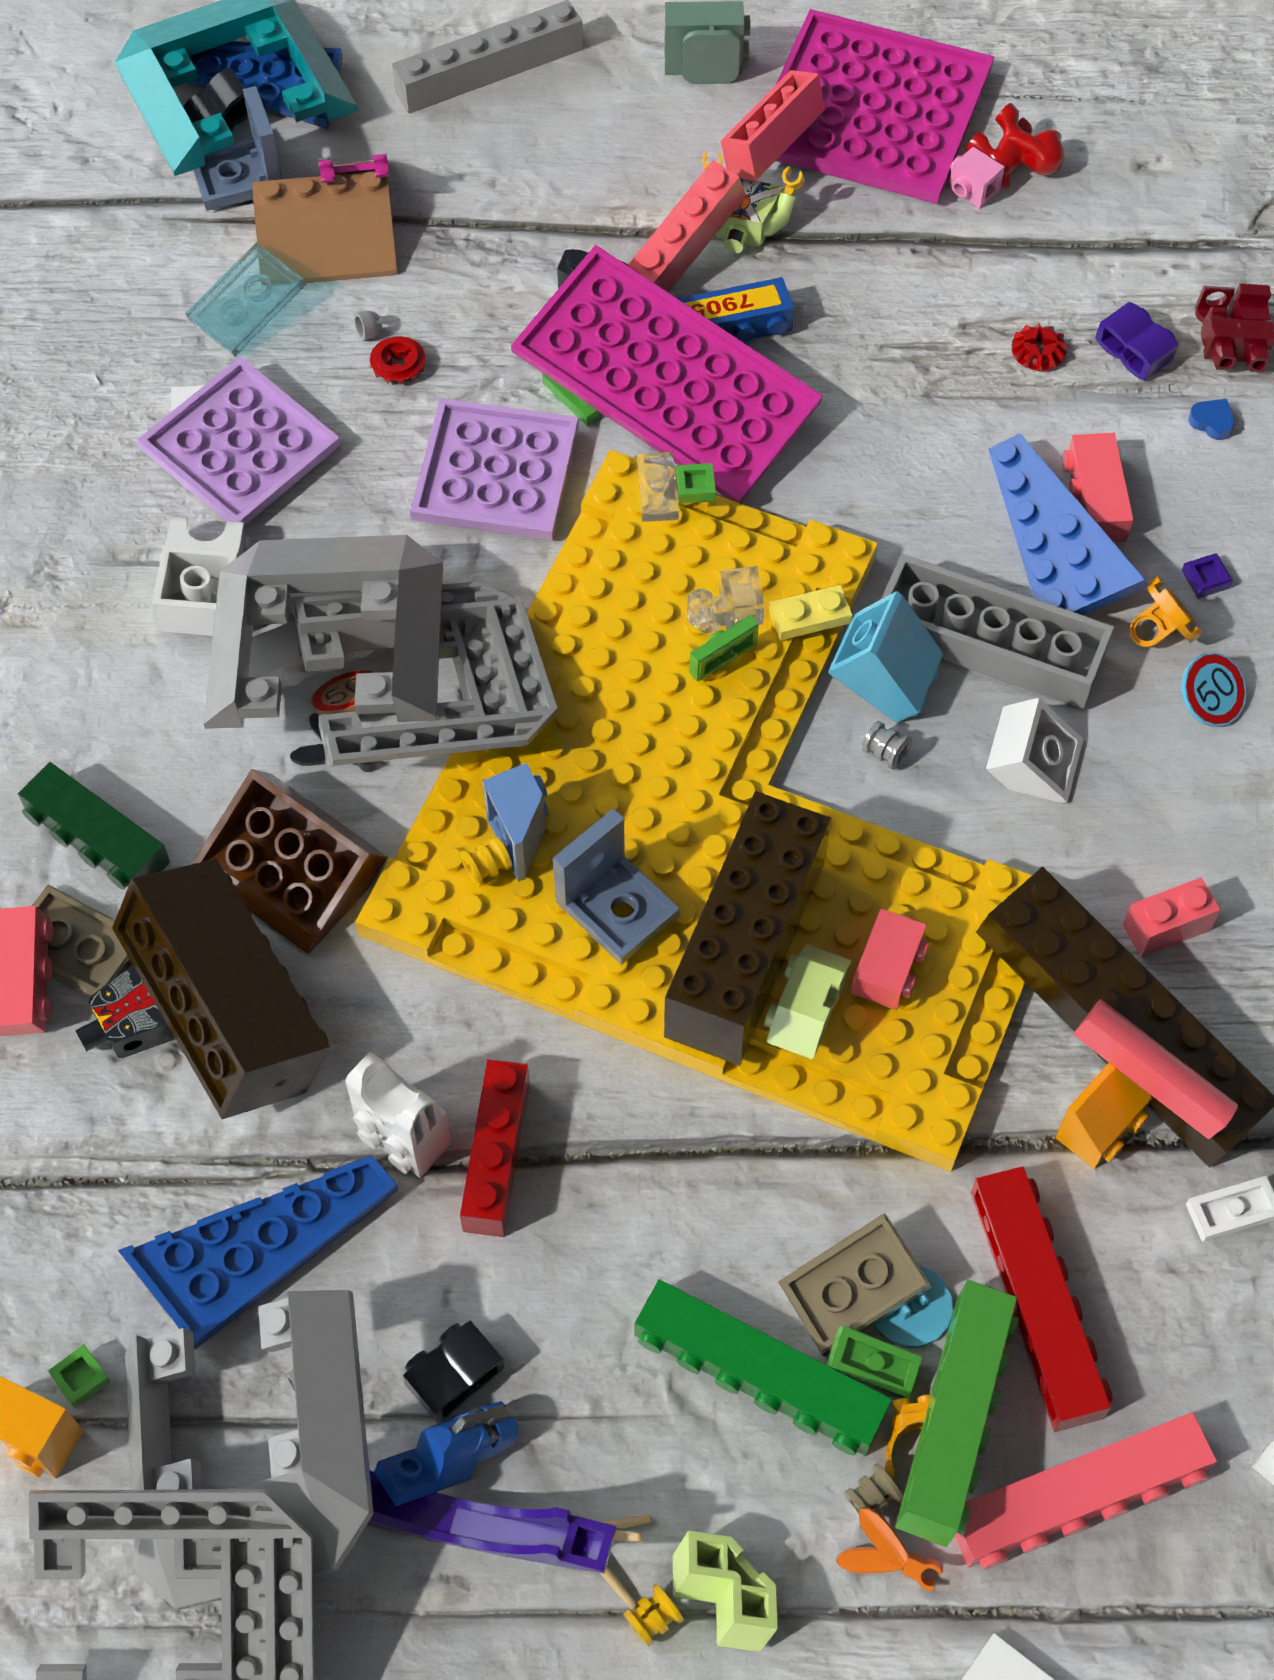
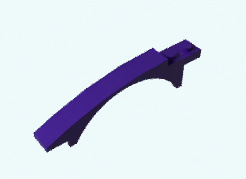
(532, 1535)

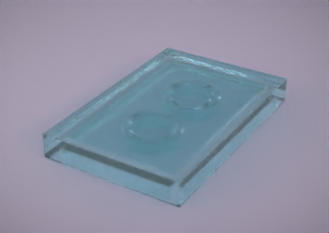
(245, 299)

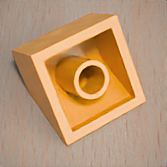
(1103, 1116)
(35, 1430)

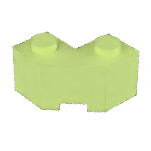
(807, 1000)
(715, 1571)

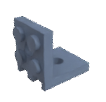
(250, 160)
(596, 876)

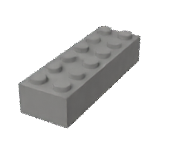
(1004, 631)

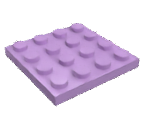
(239, 442)
(495, 469)

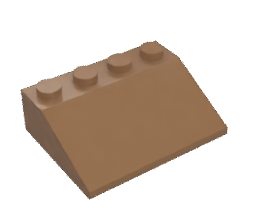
(328, 227)

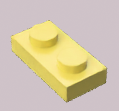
(810, 612)

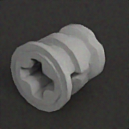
(887, 744)

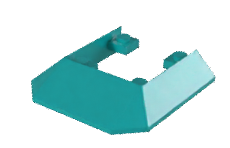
(159, 59)

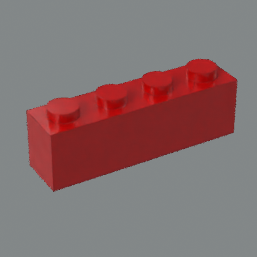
(495, 1148)

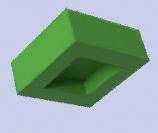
(695, 483)
(79, 1376)

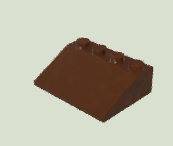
(290, 859)

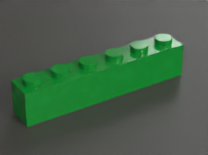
(761, 1368)

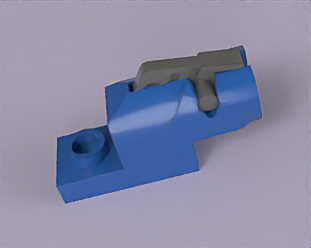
(447, 1453)

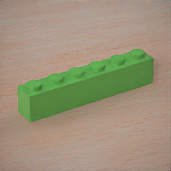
(957, 1415)

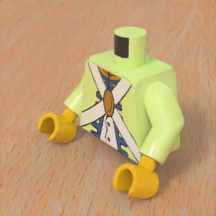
(760, 213)

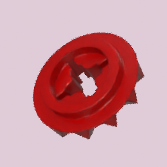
(399, 348)
(1026, 351)

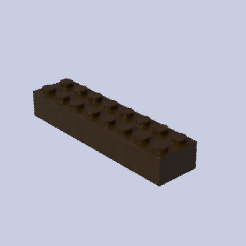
(1077, 962)

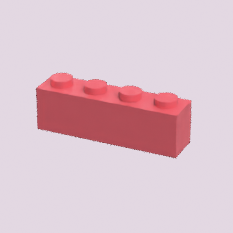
(773, 125)
(689, 226)

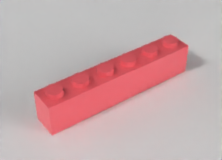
(1085, 1489)

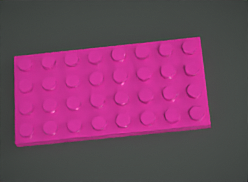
(666, 373)

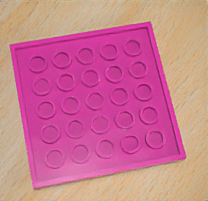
(889, 102)

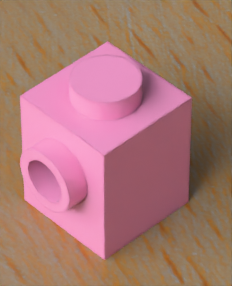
(975, 177)

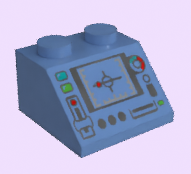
(517, 814)

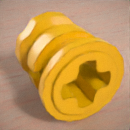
(486, 860)
(653, 1615)

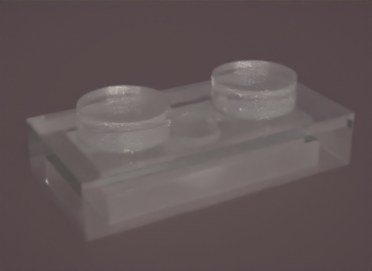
(657, 486)

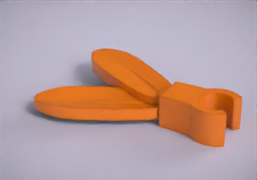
(887, 1554)

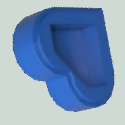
(1213, 417)

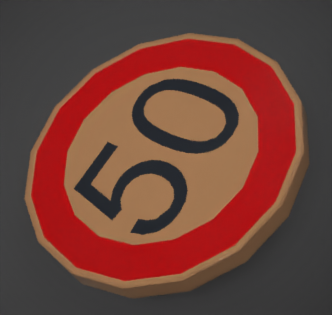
(337, 694)

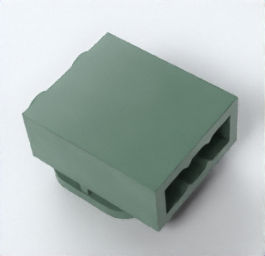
(706, 40)

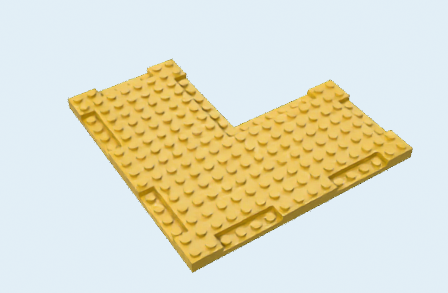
(681, 774)

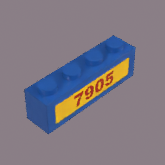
(747, 309)

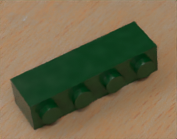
(91, 827)

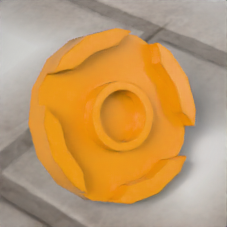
(1168, 615)

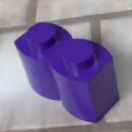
(1137, 340)

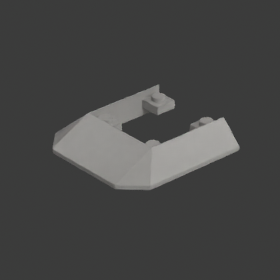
(396, 583)
(494, 661)
(314, 1471)
(216, 1535)

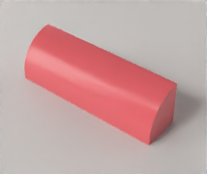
(1156, 1070)

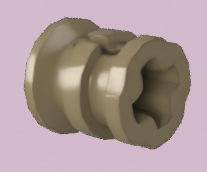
(874, 1491)

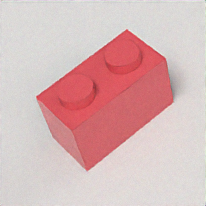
(1171, 917)
(889, 958)

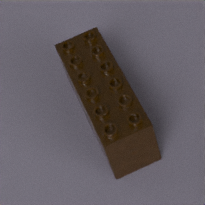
(746, 928)
(220, 987)

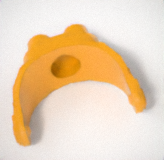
(906, 1419)

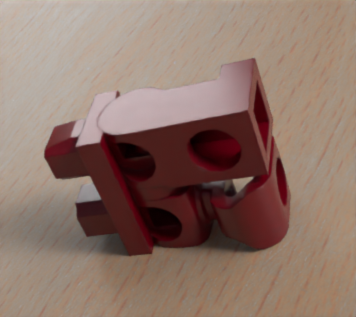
(1243, 335)

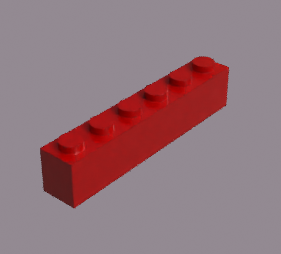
(1047, 1313)

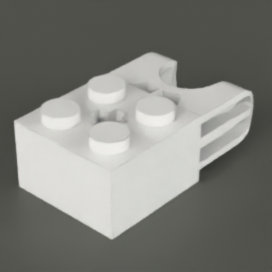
(190, 577)
(397, 1116)

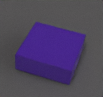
(1207, 575)

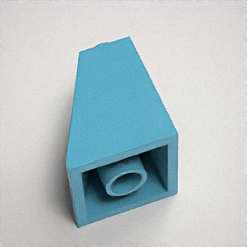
(888, 658)

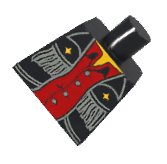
(124, 1017)

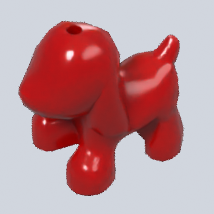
(1040, 152)

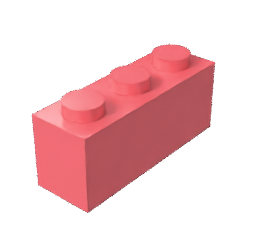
(1100, 482)
(24, 970)

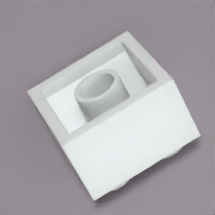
(1035, 751)

